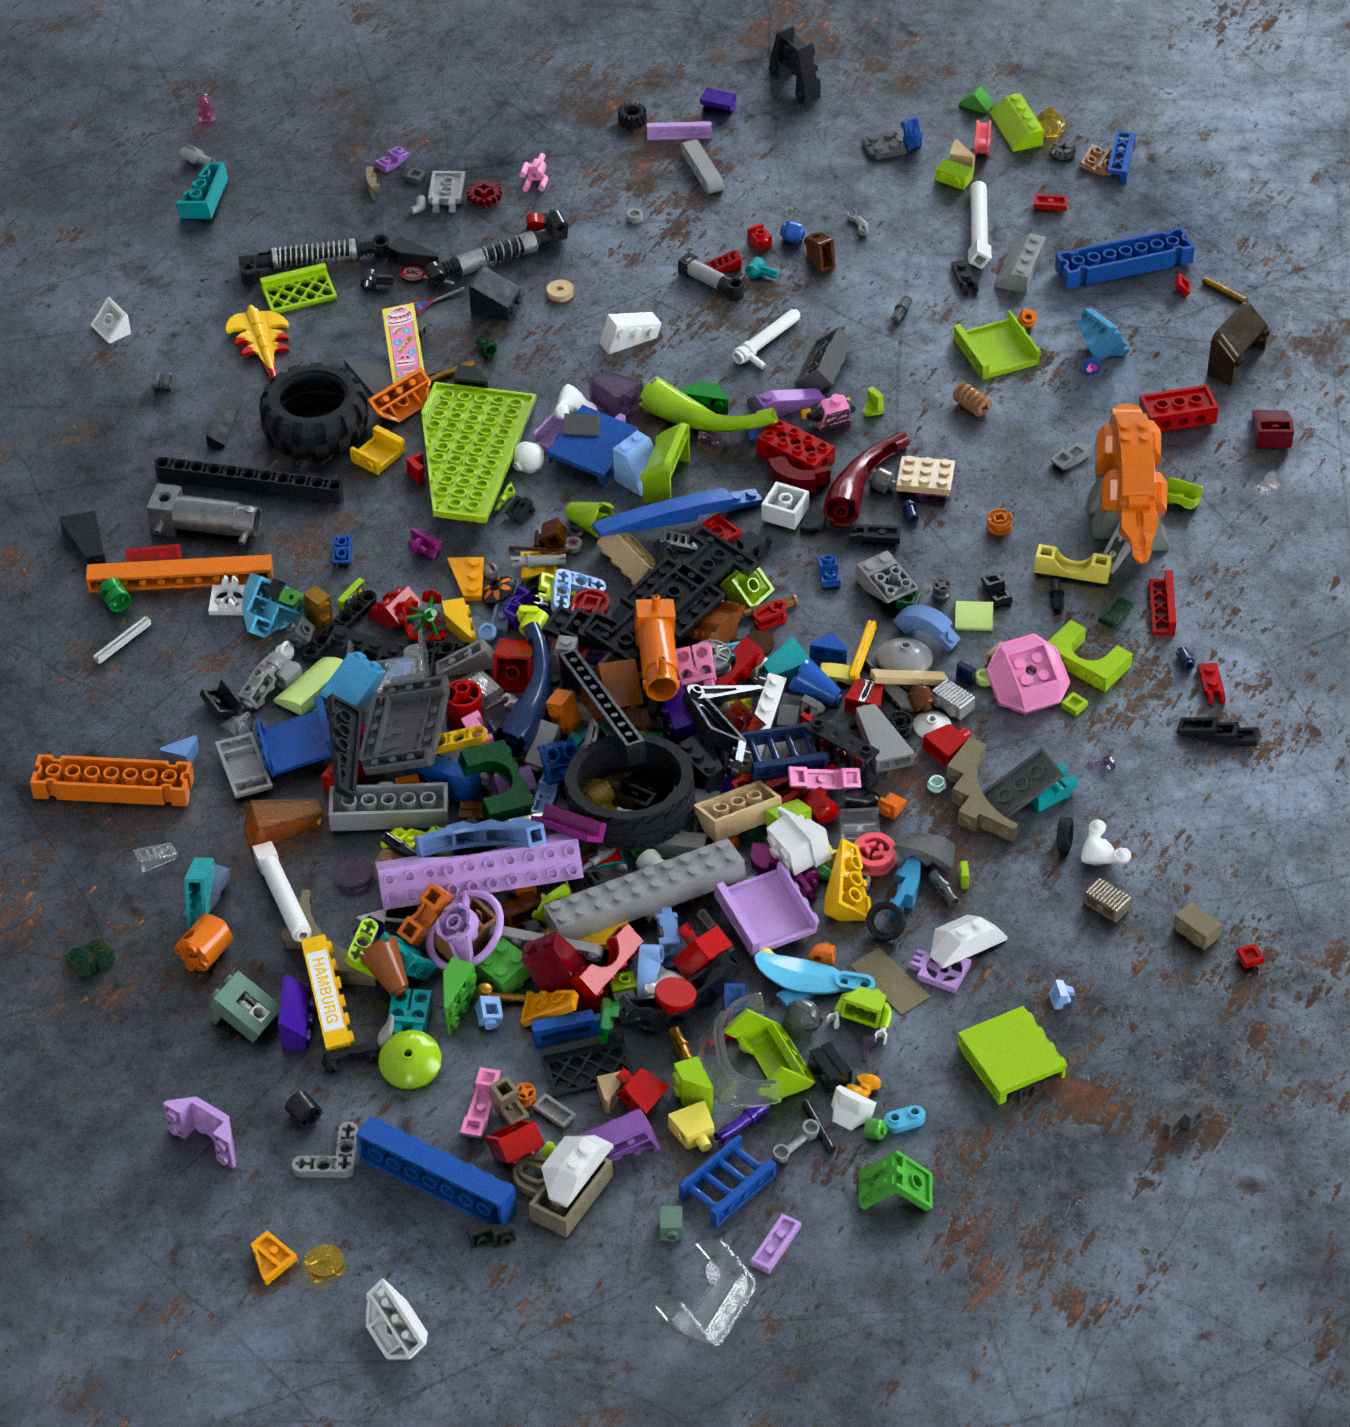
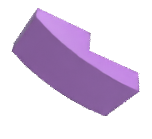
(392, 160)

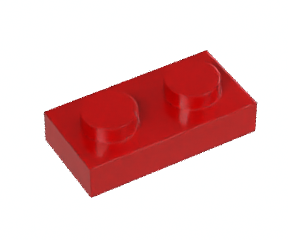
(1050, 202)

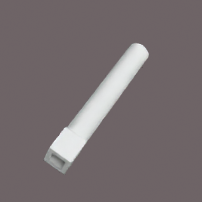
(980, 252)
(271, 869)

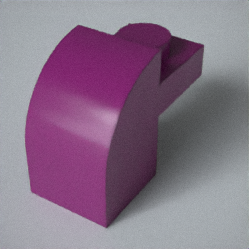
(762, 859)

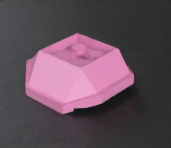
(1022, 691)

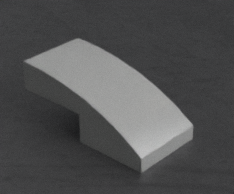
(1068, 458)

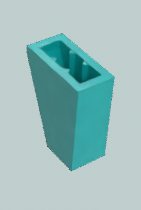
(786, 660)

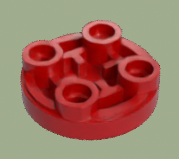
(675, 994)

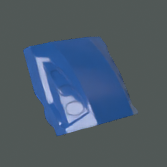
(556, 759)

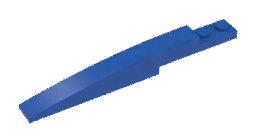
(677, 511)

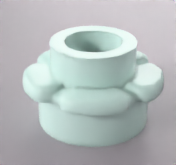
(936, 784)

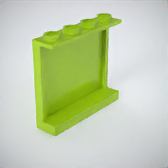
(997, 347)
(1010, 1052)

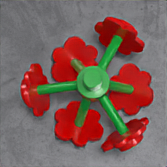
(429, 616)

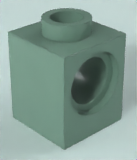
(671, 1223)

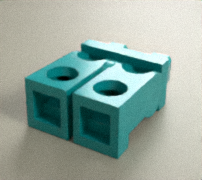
(1057, 792)
(413, 962)
(411, 1012)

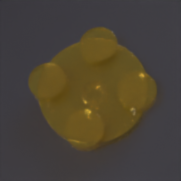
(324, 1262)

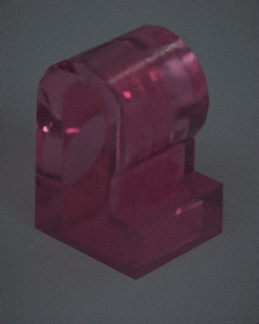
(205, 110)

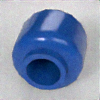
(792, 231)

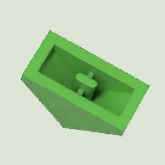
(977, 100)

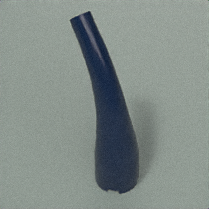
(524, 718)

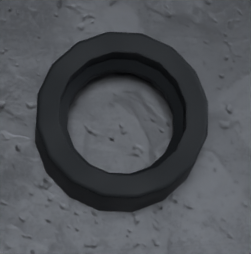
(871, 917)

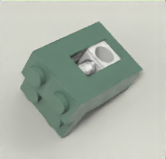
(241, 1014)

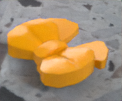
(867, 1083)

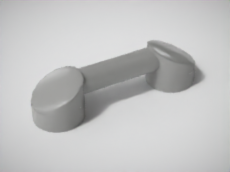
(809, 1132)

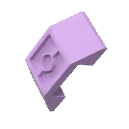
(191, 1113)

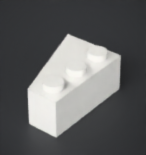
(628, 330)

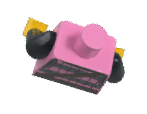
(831, 412)

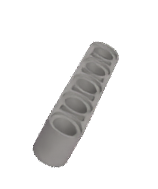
(702, 166)

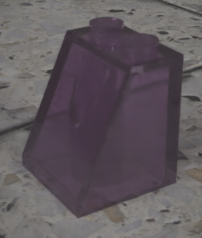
(615, 394)

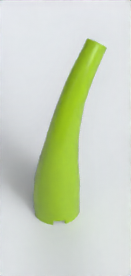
(676, 407)

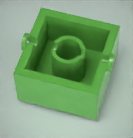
(503, 968)

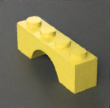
(1052, 562)

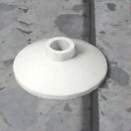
(929, 721)

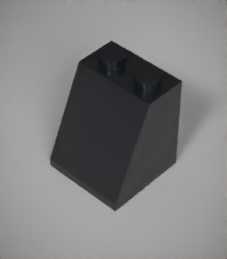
(493, 295)

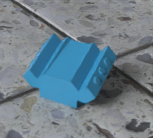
(1101, 335)

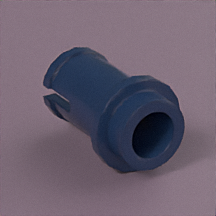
(909, 508)
(1186, 661)

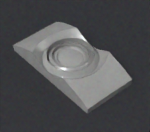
(243, 765)

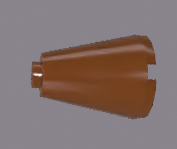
(386, 965)

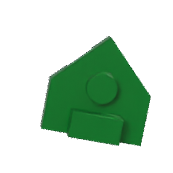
(608, 1009)

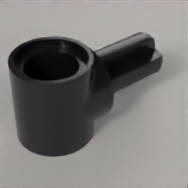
(371, 280)

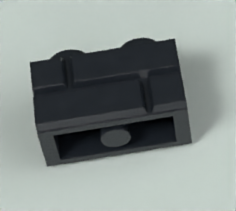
(829, 1066)

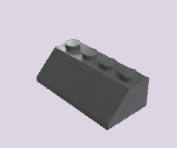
(824, 360)

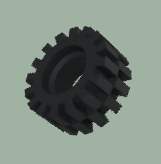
(632, 115)

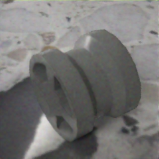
(941, 589)

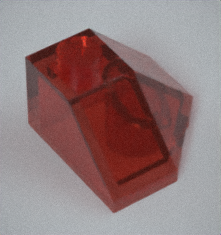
(742, 717)

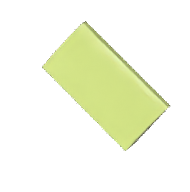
(301, 693)

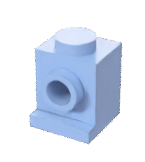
(489, 1011)

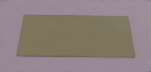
(891, 980)

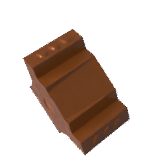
(719, 624)

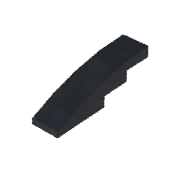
(1218, 732)

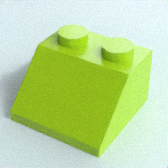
(692, 1083)

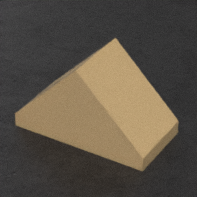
(961, 154)
(608, 1089)

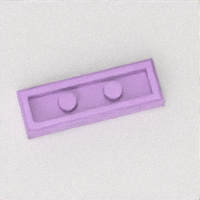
(775, 1243)

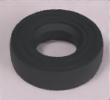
(1065, 834)

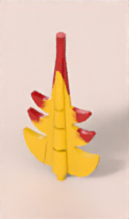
(259, 333)

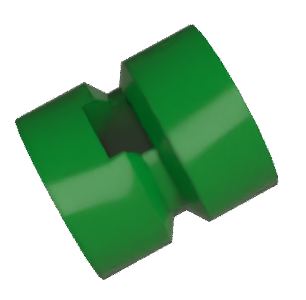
(114, 594)

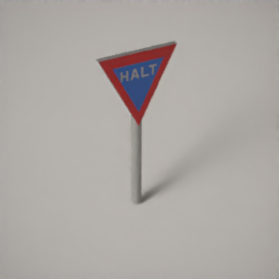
(422, 305)

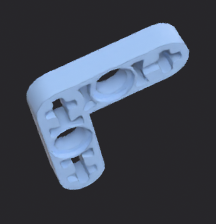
(570, 584)

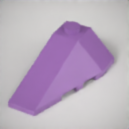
(786, 400)

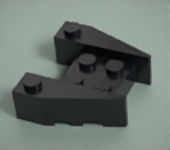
(795, 57)

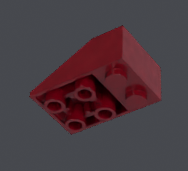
(1273, 428)

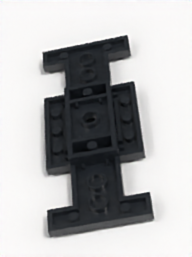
(689, 579)

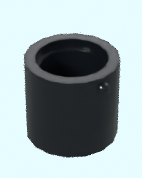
(303, 1109)

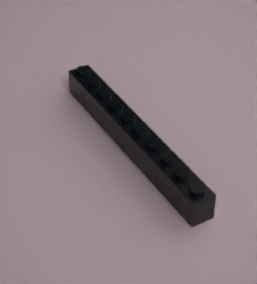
(602, 707)

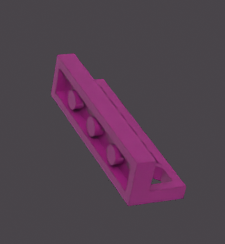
(572, 823)

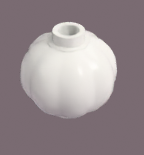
(528, 457)

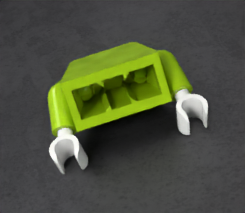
(864, 1007)

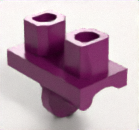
(423, 543)
(806, 881)

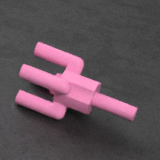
(535, 172)

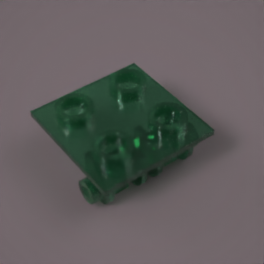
(88, 954)

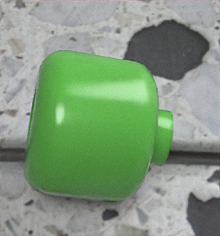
(875, 1129)

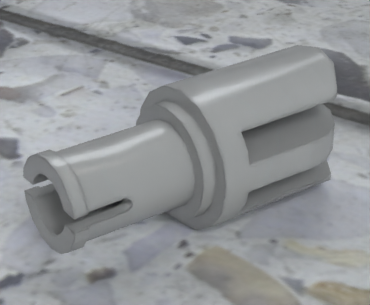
(194, 155)

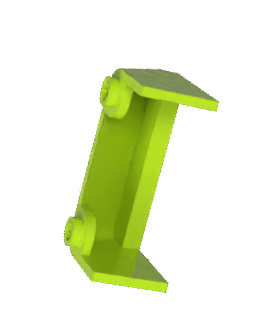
(669, 448)
(772, 1050)

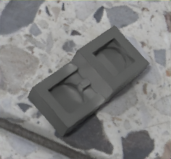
(1186, 1118)

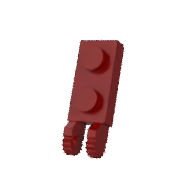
(1211, 682)

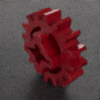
(484, 193)

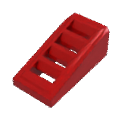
(729, 262)

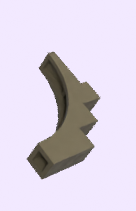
(975, 808)
(346, 973)

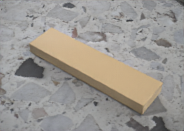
(907, 677)

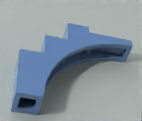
(485, 833)

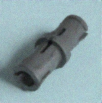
(943, 888)

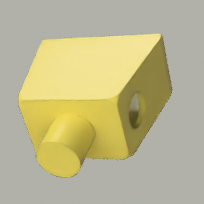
(693, 1126)

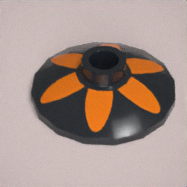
(498, 590)

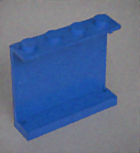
(295, 740)

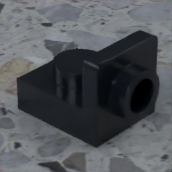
(519, 508)

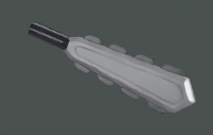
(893, 691)

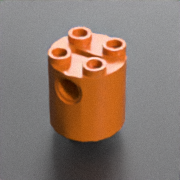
(204, 942)

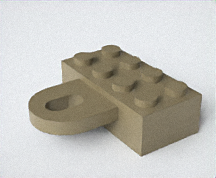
(549, 1213)

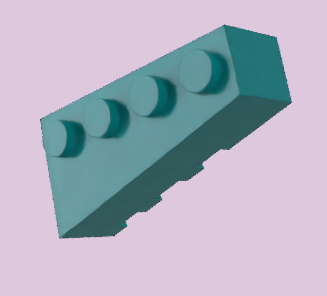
(204, 193)

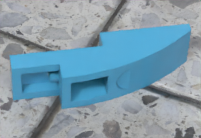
(908, 885)

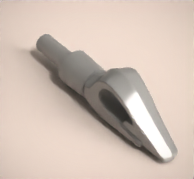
(603, 853)

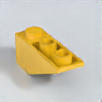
(457, 621)

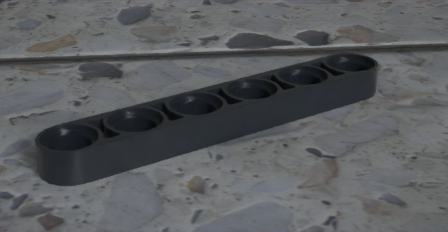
(347, 613)

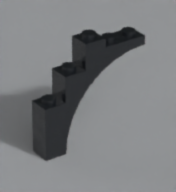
(708, 987)

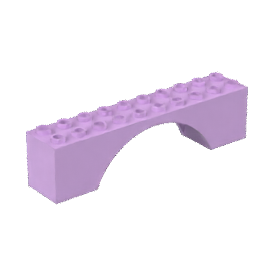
(508, 868)

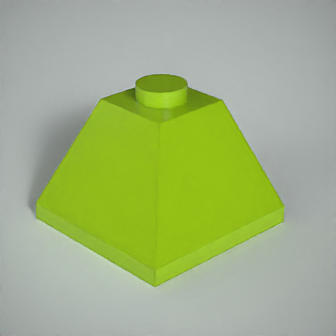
(747, 590)

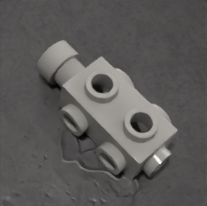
(260, 683)

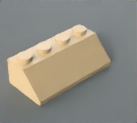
(628, 555)
(736, 810)

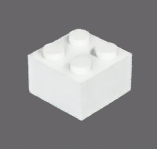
(785, 505)

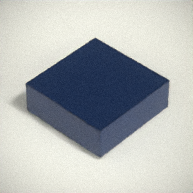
(966, 673)

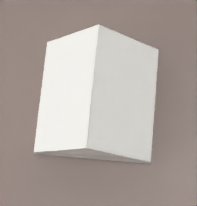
(111, 322)

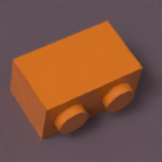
(563, 710)

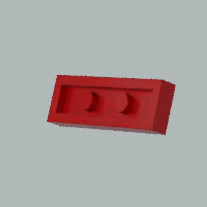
(154, 553)

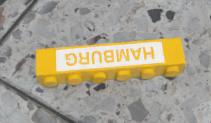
(326, 993)

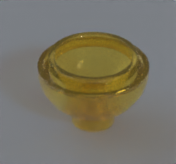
(1052, 122)

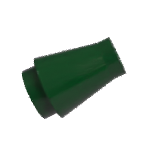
(486, 346)

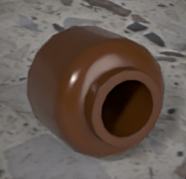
(921, 698)

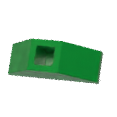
(708, 395)

